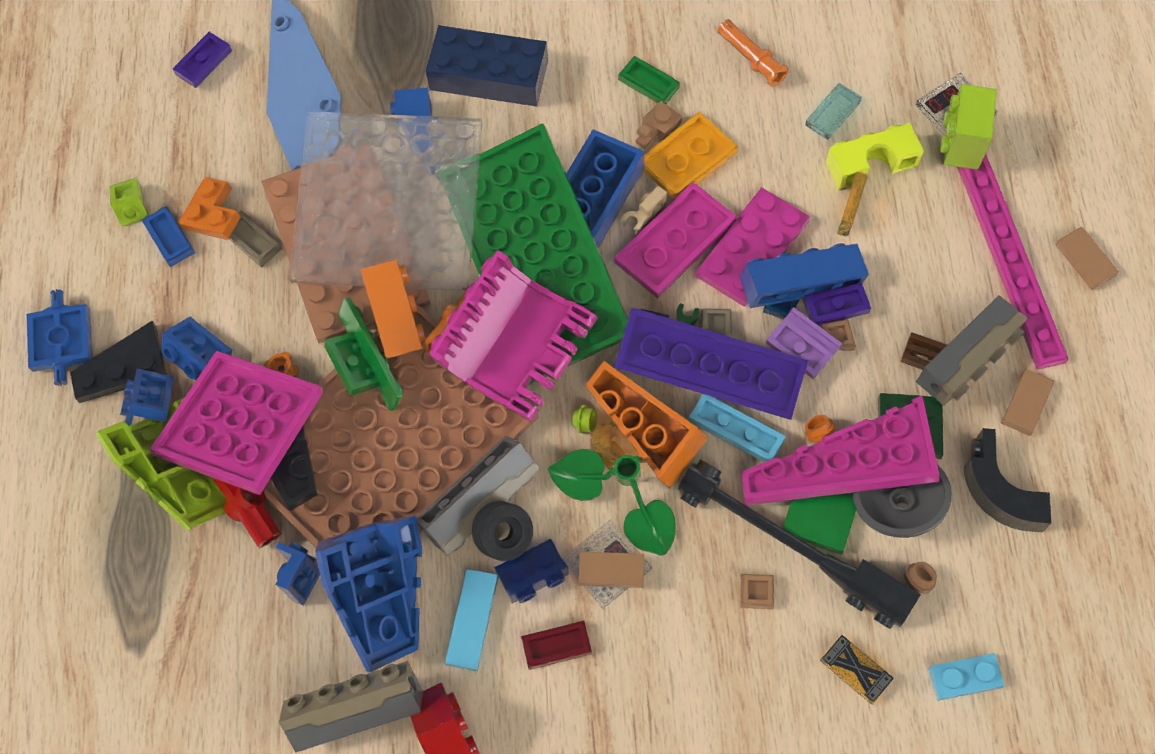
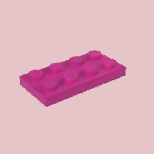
(761, 231)
(675, 240)

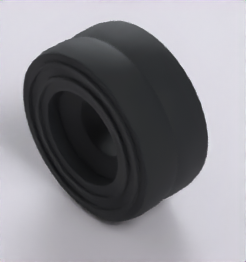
(519, 535)

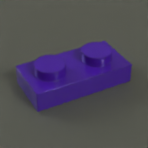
(202, 59)
(837, 304)

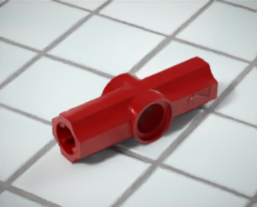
(249, 509)

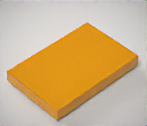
(688, 155)

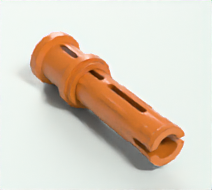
(760, 59)

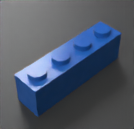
(802, 274)

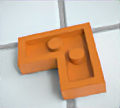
(206, 212)

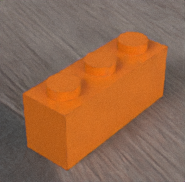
(393, 308)

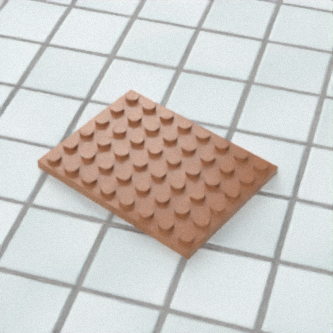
(397, 462)

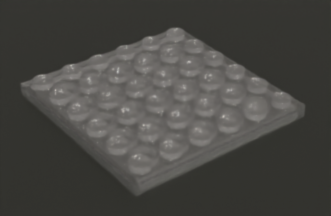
(386, 193)

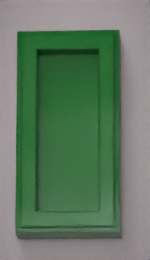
(648, 80)

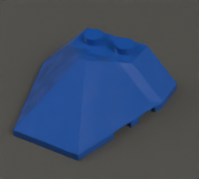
(374, 587)

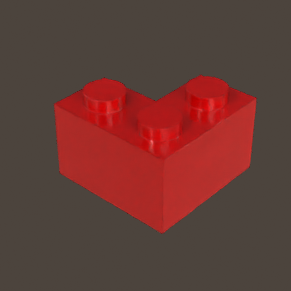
(442, 724)

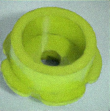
(585, 419)

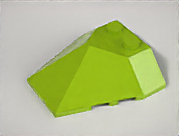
(179, 490)

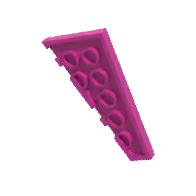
(861, 457)

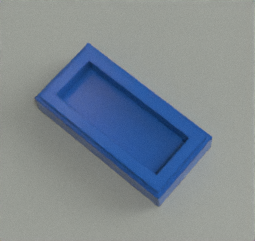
(168, 236)

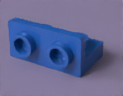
(191, 346)
(147, 396)
(297, 575)

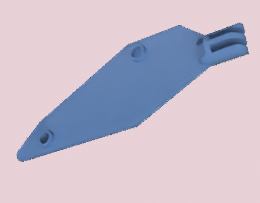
(296, 80)

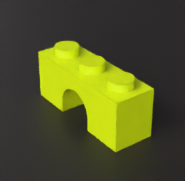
(895, 146)

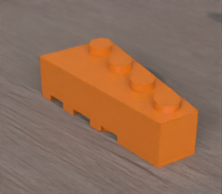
(653, 428)

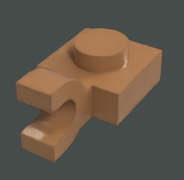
(657, 122)

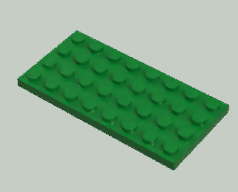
(536, 221)

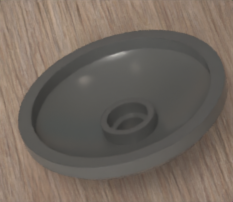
(924, 510)

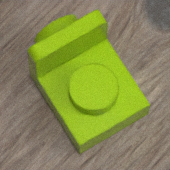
(128, 202)

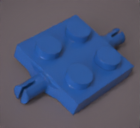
(59, 337)

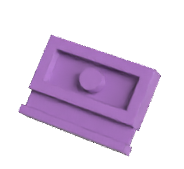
(804, 340)

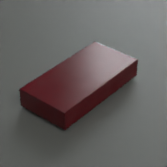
(556, 645)

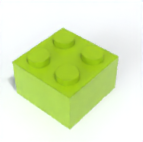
(968, 126)

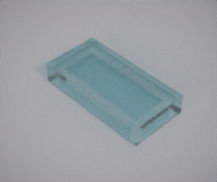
(833, 111)

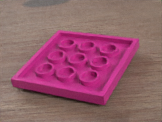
(237, 422)

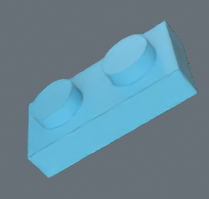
(966, 677)

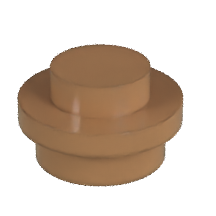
(920, 577)

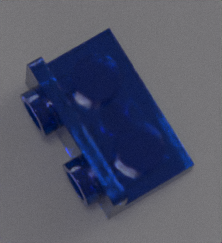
(532, 571)

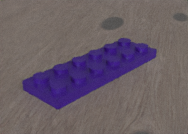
(710, 363)

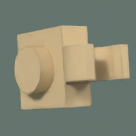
(649, 208)

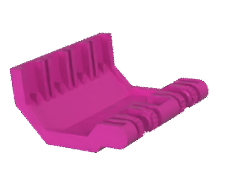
(508, 335)

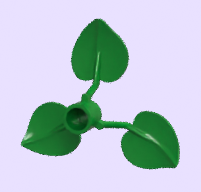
(580, 477)

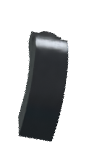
(998, 497)

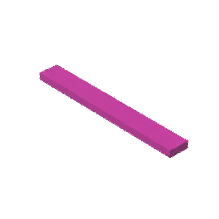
(1013, 265)

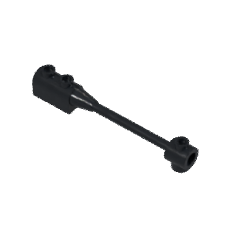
(863, 585)

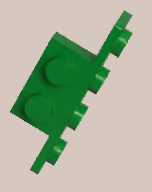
(360, 360)

